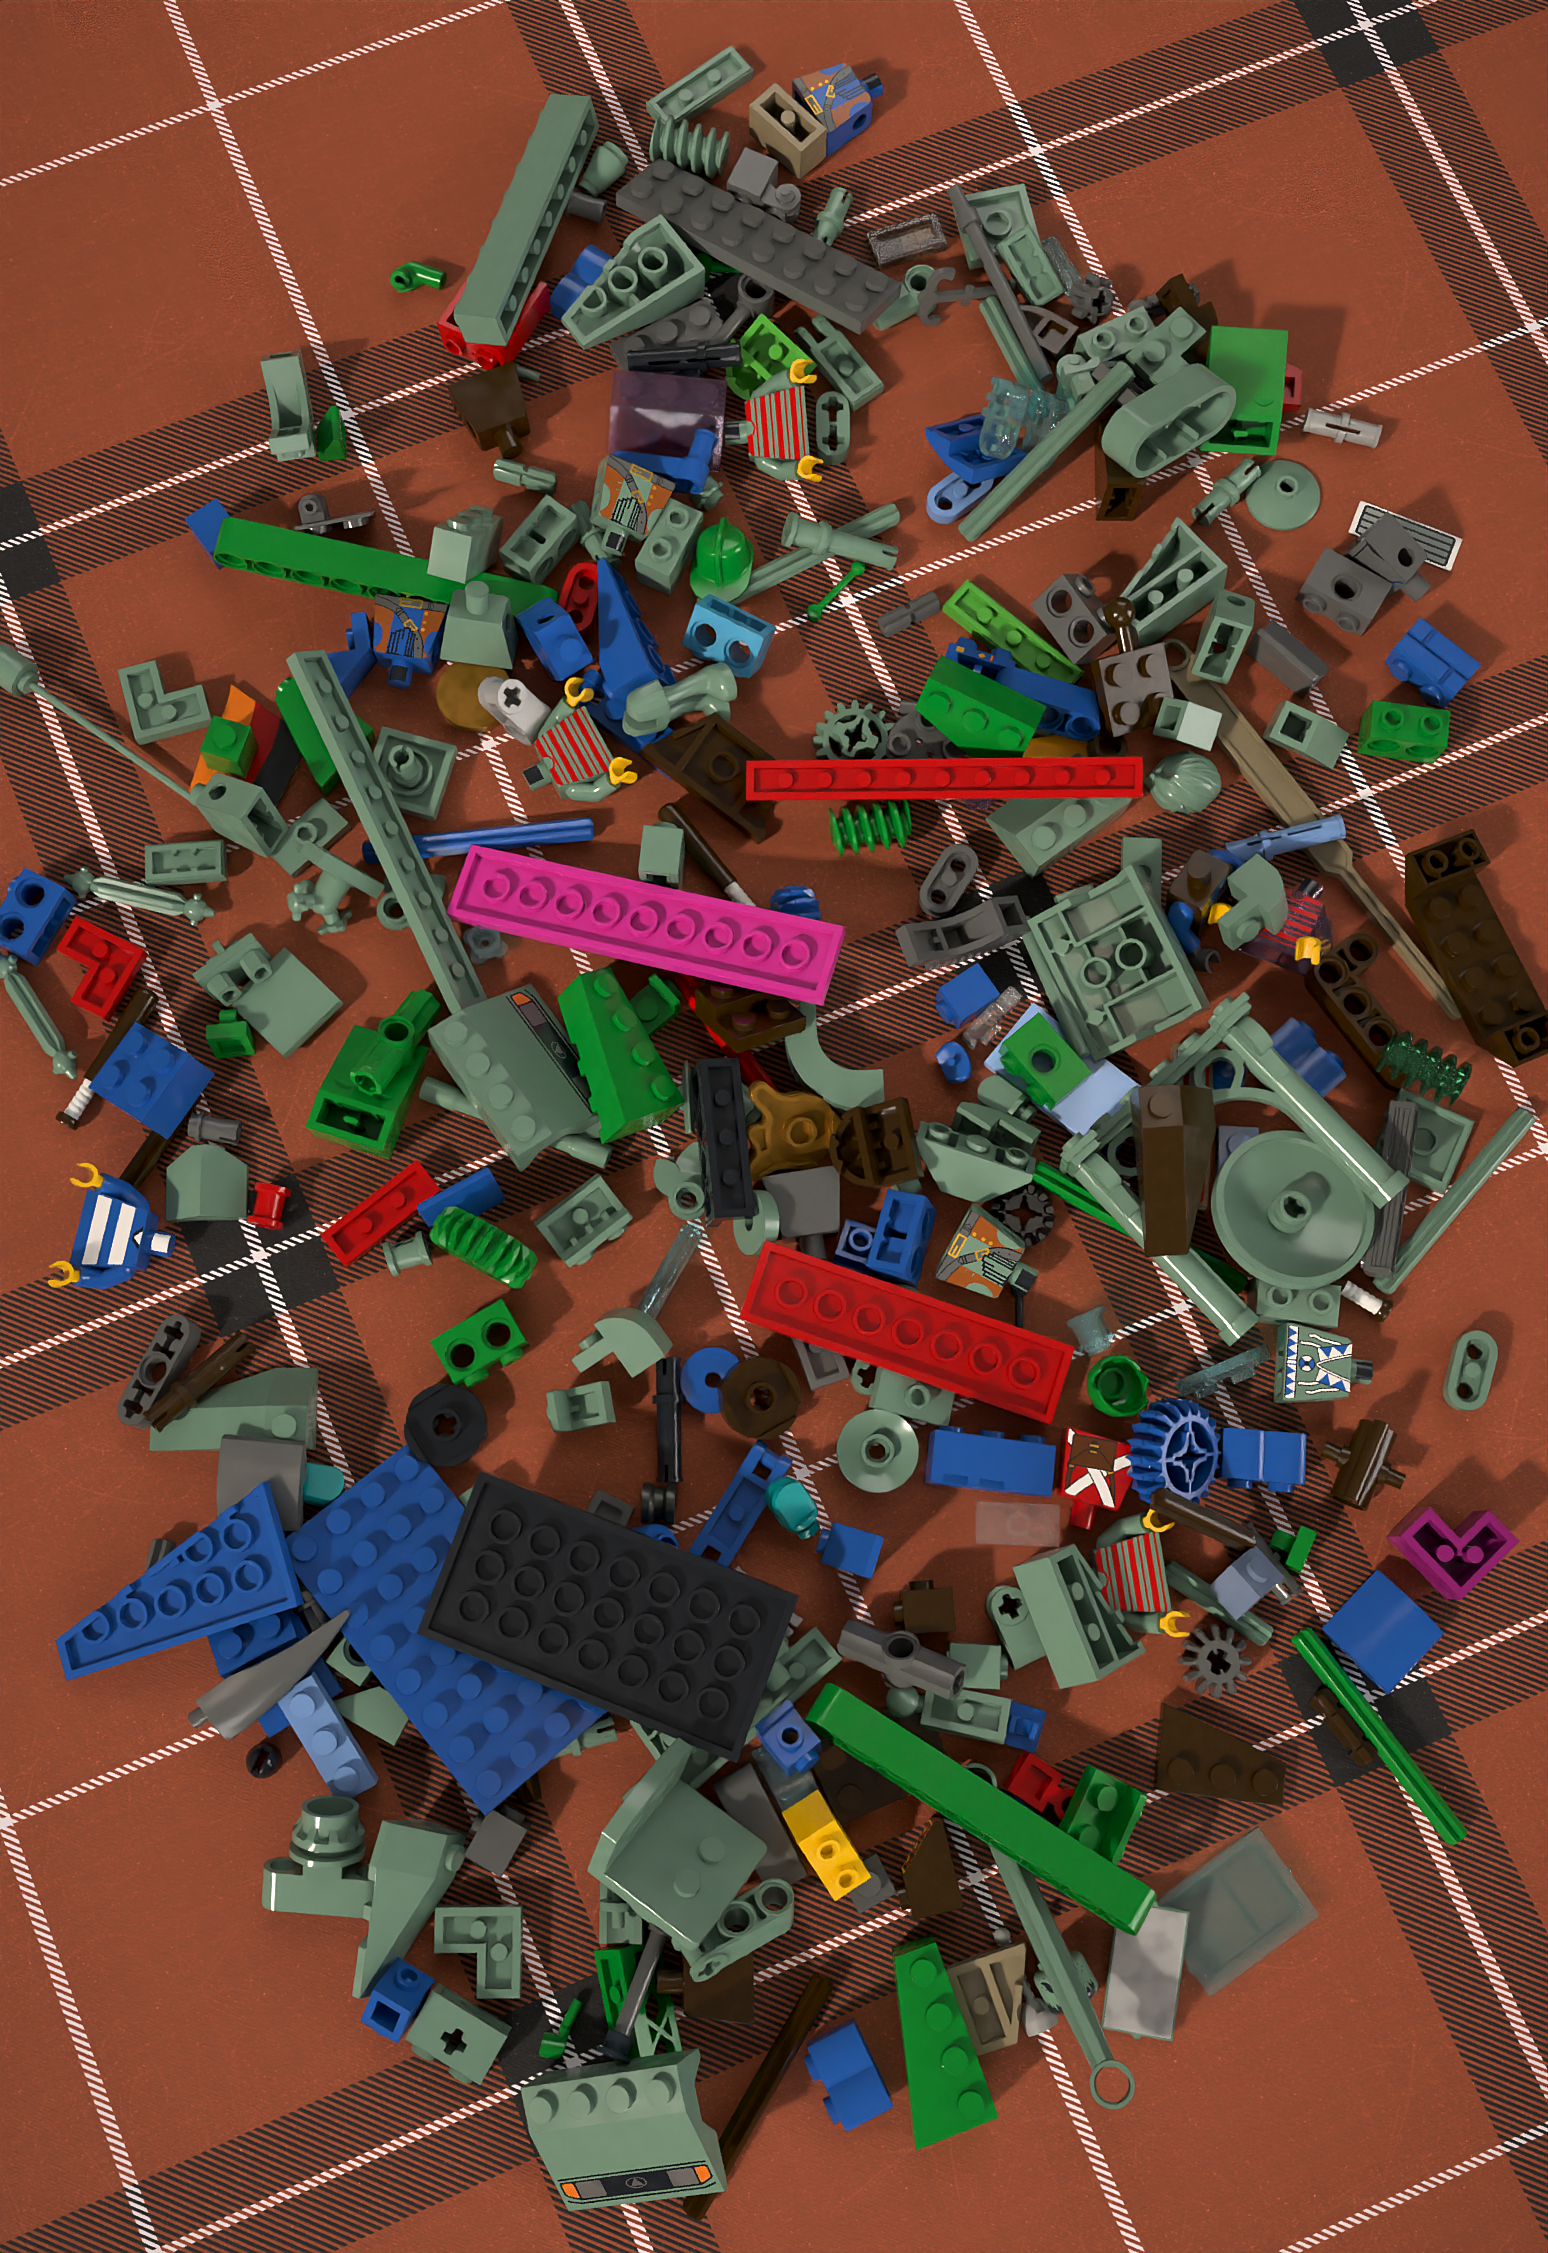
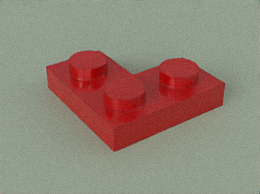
(110, 962)

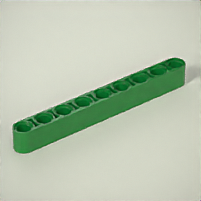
(353, 567)
(981, 1809)

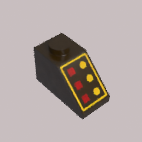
(929, 1875)

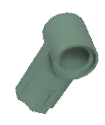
(907, 302)

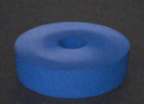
(695, 1372)

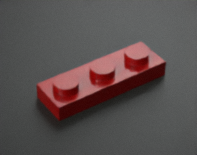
(380, 1214)

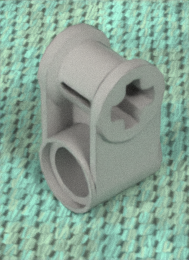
(514, 707)

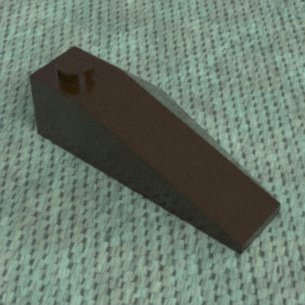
(1172, 1152)

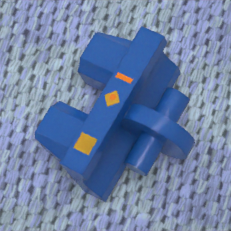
(986, 664)

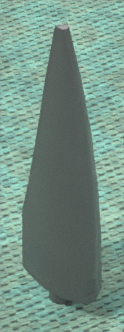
(253, 1691)

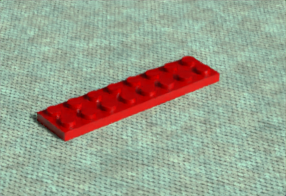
(906, 1333)

